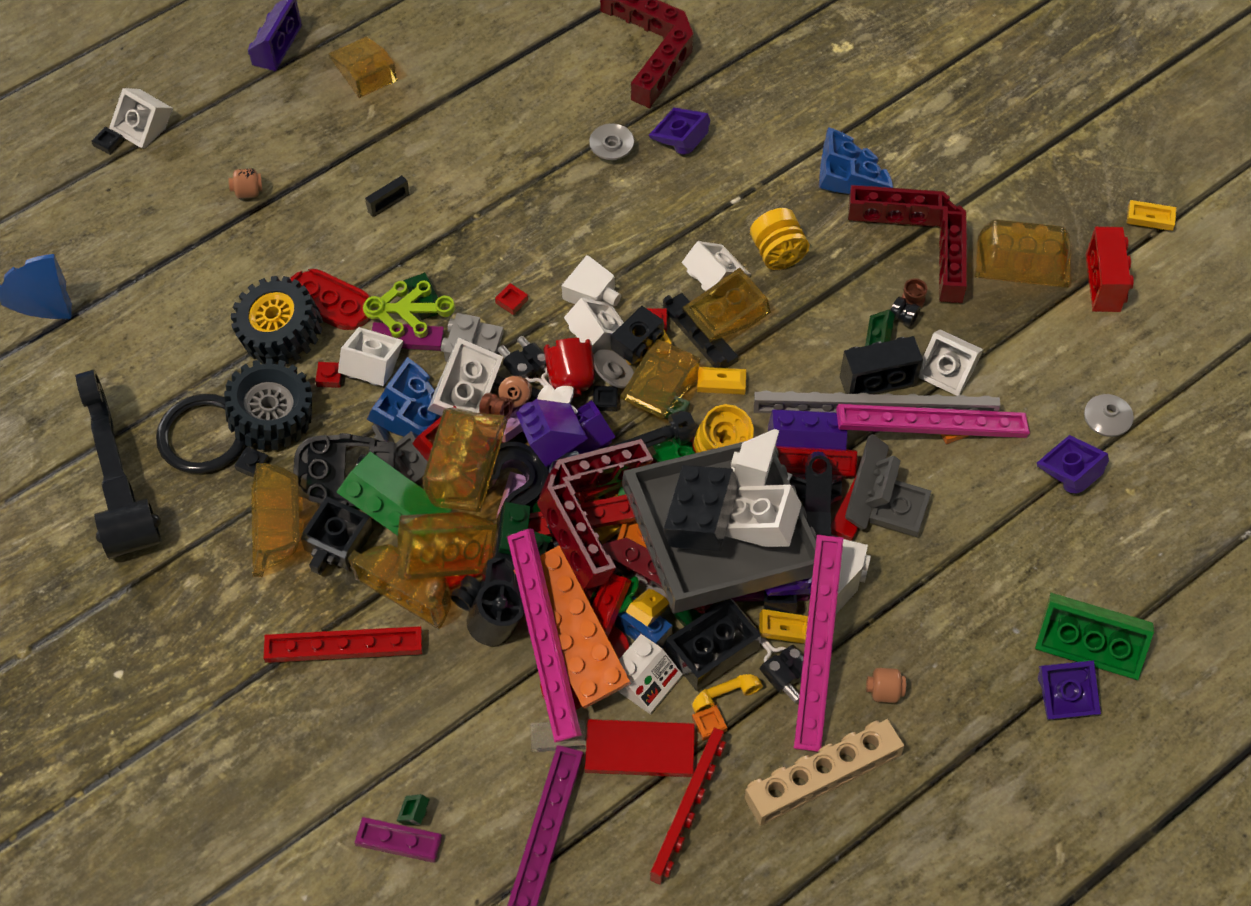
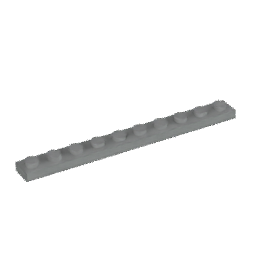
(825, 402)

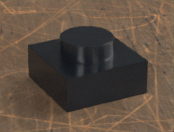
(247, 461)

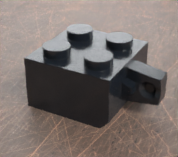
(335, 534)

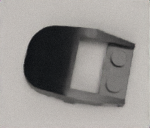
(322, 463)

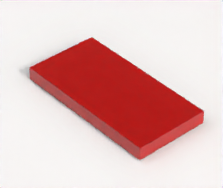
(640, 748)

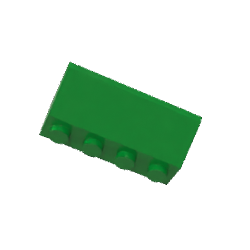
(385, 493)
(1094, 634)

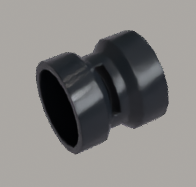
(905, 312)
(466, 593)

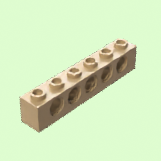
(817, 784)

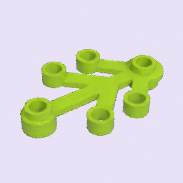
(406, 307)

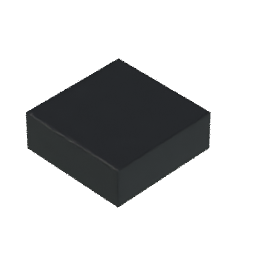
(107, 140)
(606, 398)

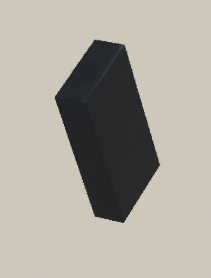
(387, 196)

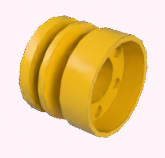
(779, 238)
(723, 423)

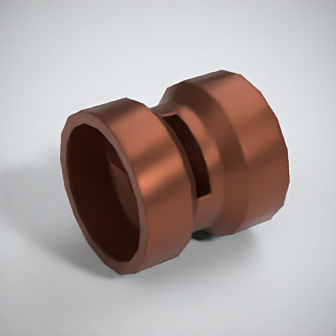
(915, 292)
(498, 406)

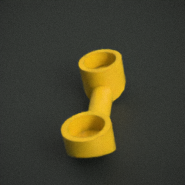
(748, 683)

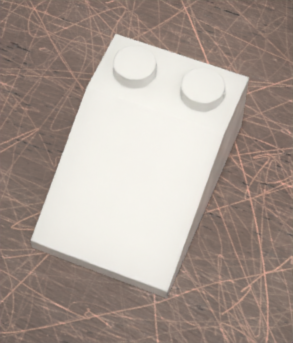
(465, 378)
(764, 515)
(852, 571)

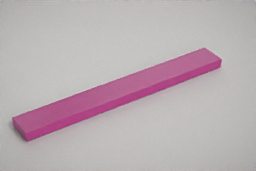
(932, 421)
(544, 636)
(818, 643)

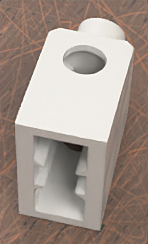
(590, 282)

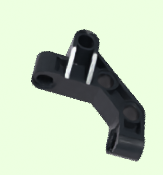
(817, 492)

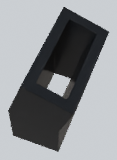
(780, 603)

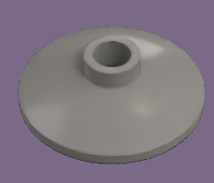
(611, 141)
(612, 368)
(1105, 422)

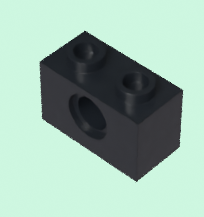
(640, 323)

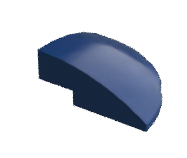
(848, 165)
(37, 289)
(405, 402)

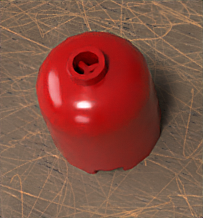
(570, 364)

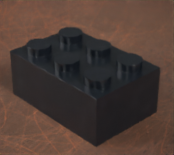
(881, 367)
(701, 508)
(713, 644)

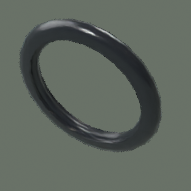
(187, 466)

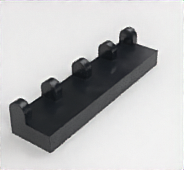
(716, 351)

